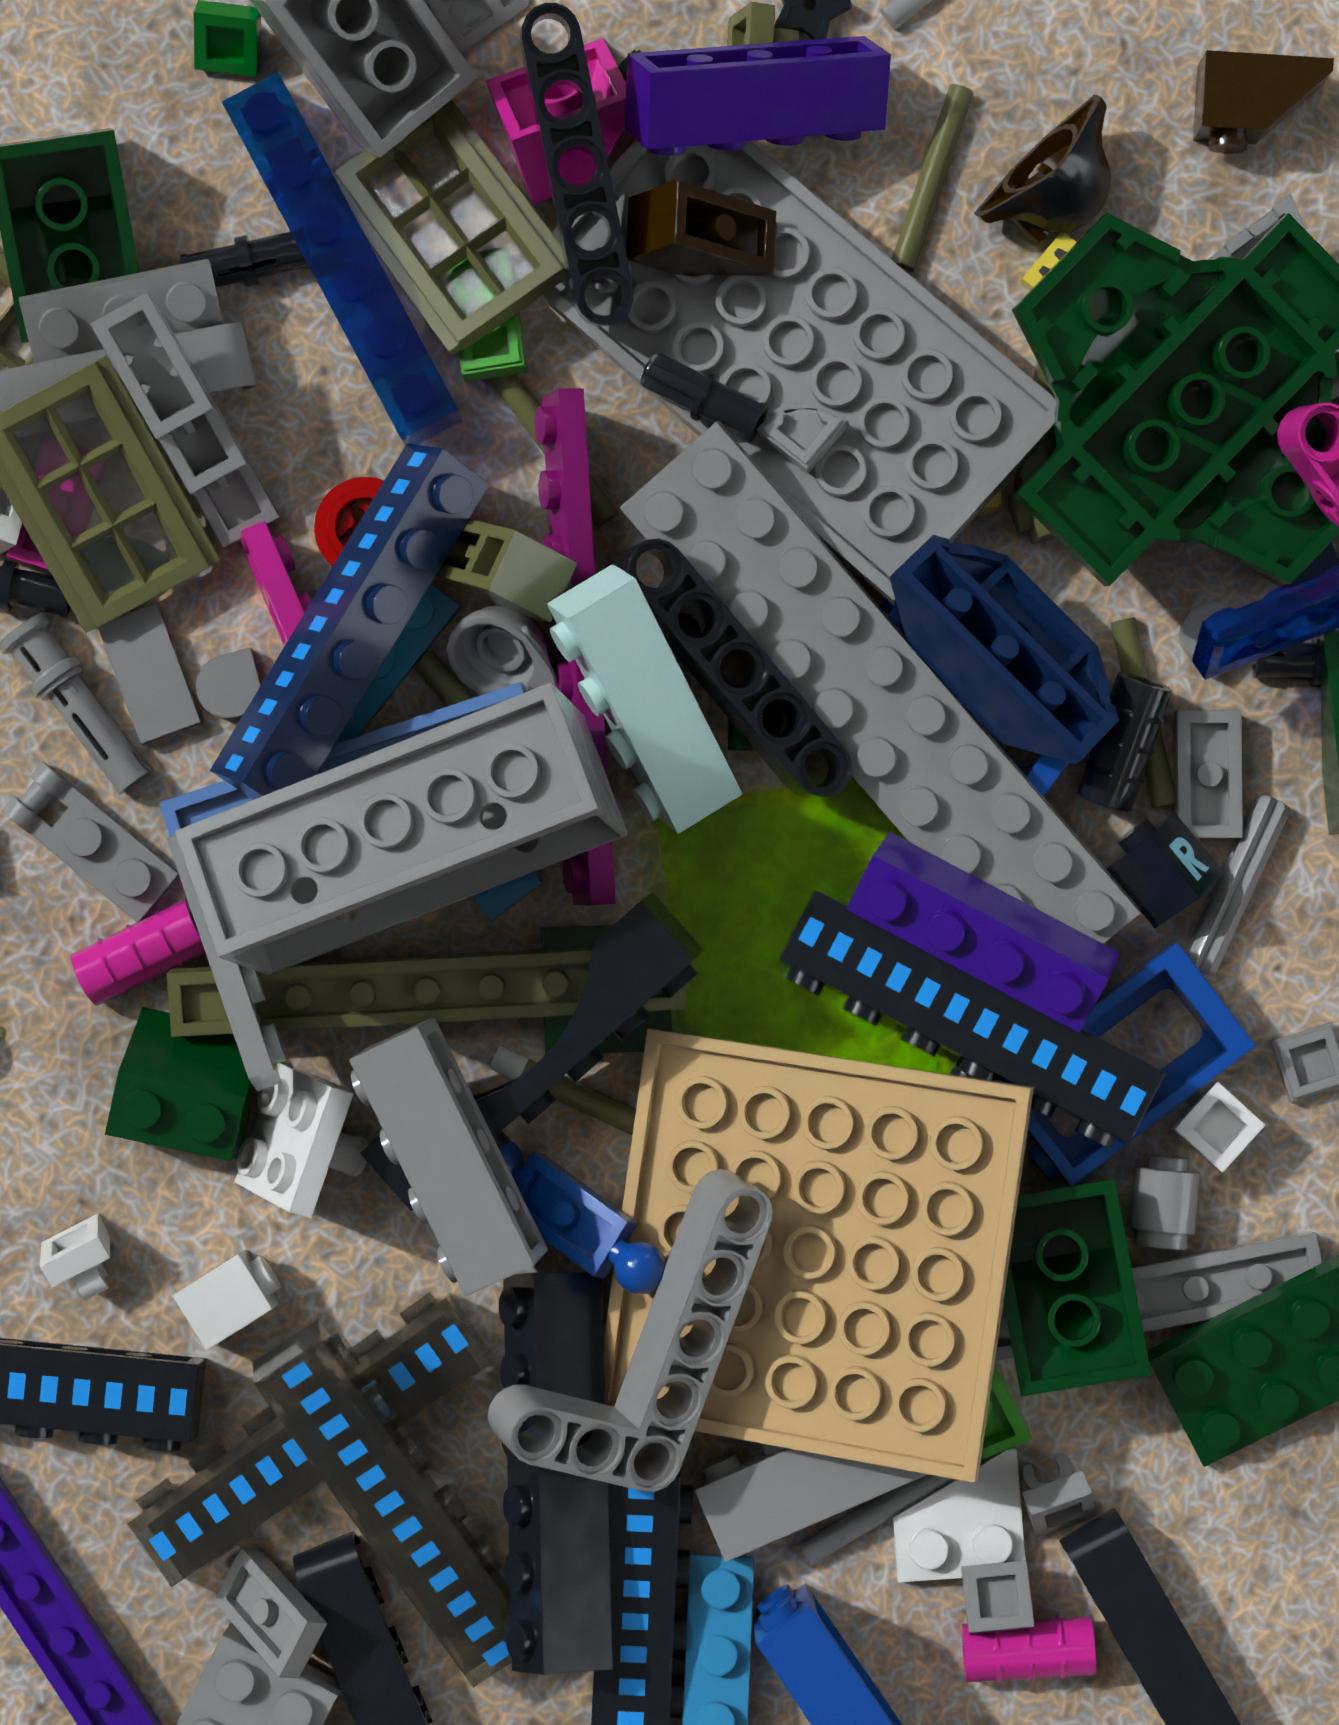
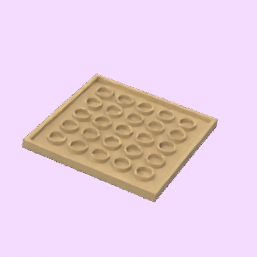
(881, 1251)

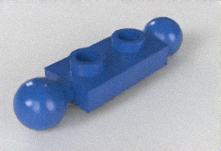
(583, 1223)

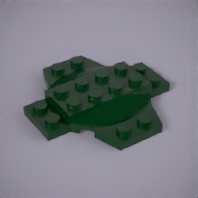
(1177, 396)

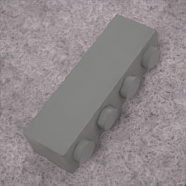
(447, 1157)
(784, 1492)

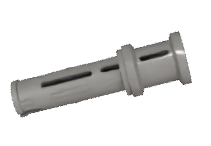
(59, 680)

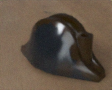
(1068, 183)

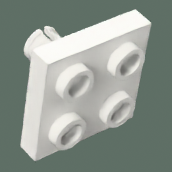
(298, 1141)

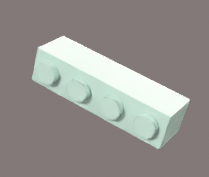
(643, 699)

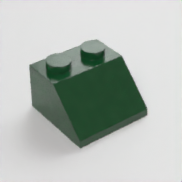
(181, 1090)

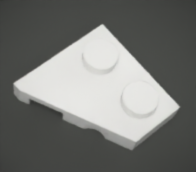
(962, 1524)

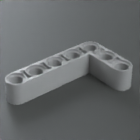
(658, 1357)

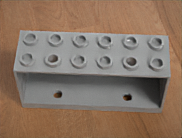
(401, 832)

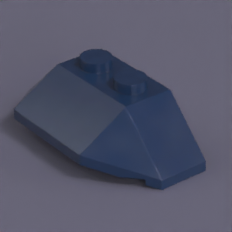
(1004, 649)

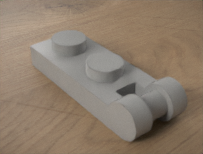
(93, 844)

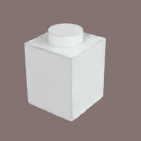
(228, 1298)

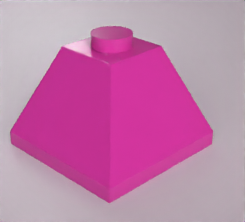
(517, 117)

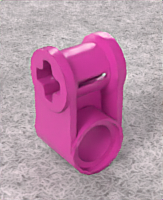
(1316, 468)

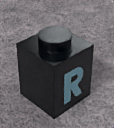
(1163, 868)

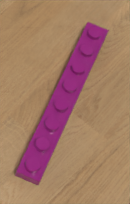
(566, 495)

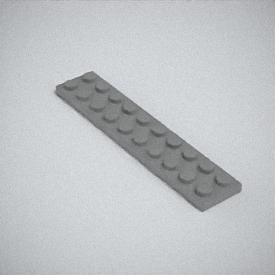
(900, 725)

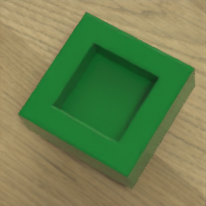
(227, 38)

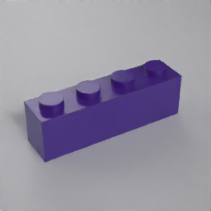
(756, 94)
(983, 931)

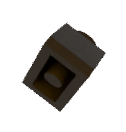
(1250, 94)
(699, 232)

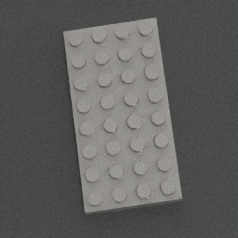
(834, 328)

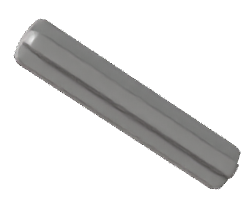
(1236, 883)

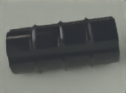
(1122, 755)

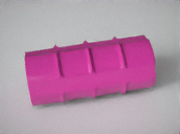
(138, 953)
(1046, 1651)

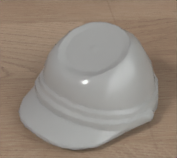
(499, 650)

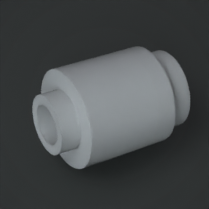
(1165, 1203)

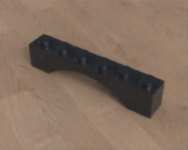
(627, 967)

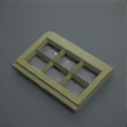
(454, 230)
(98, 495)

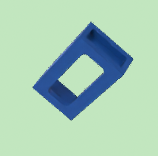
(1220, 1046)
(817, 1662)

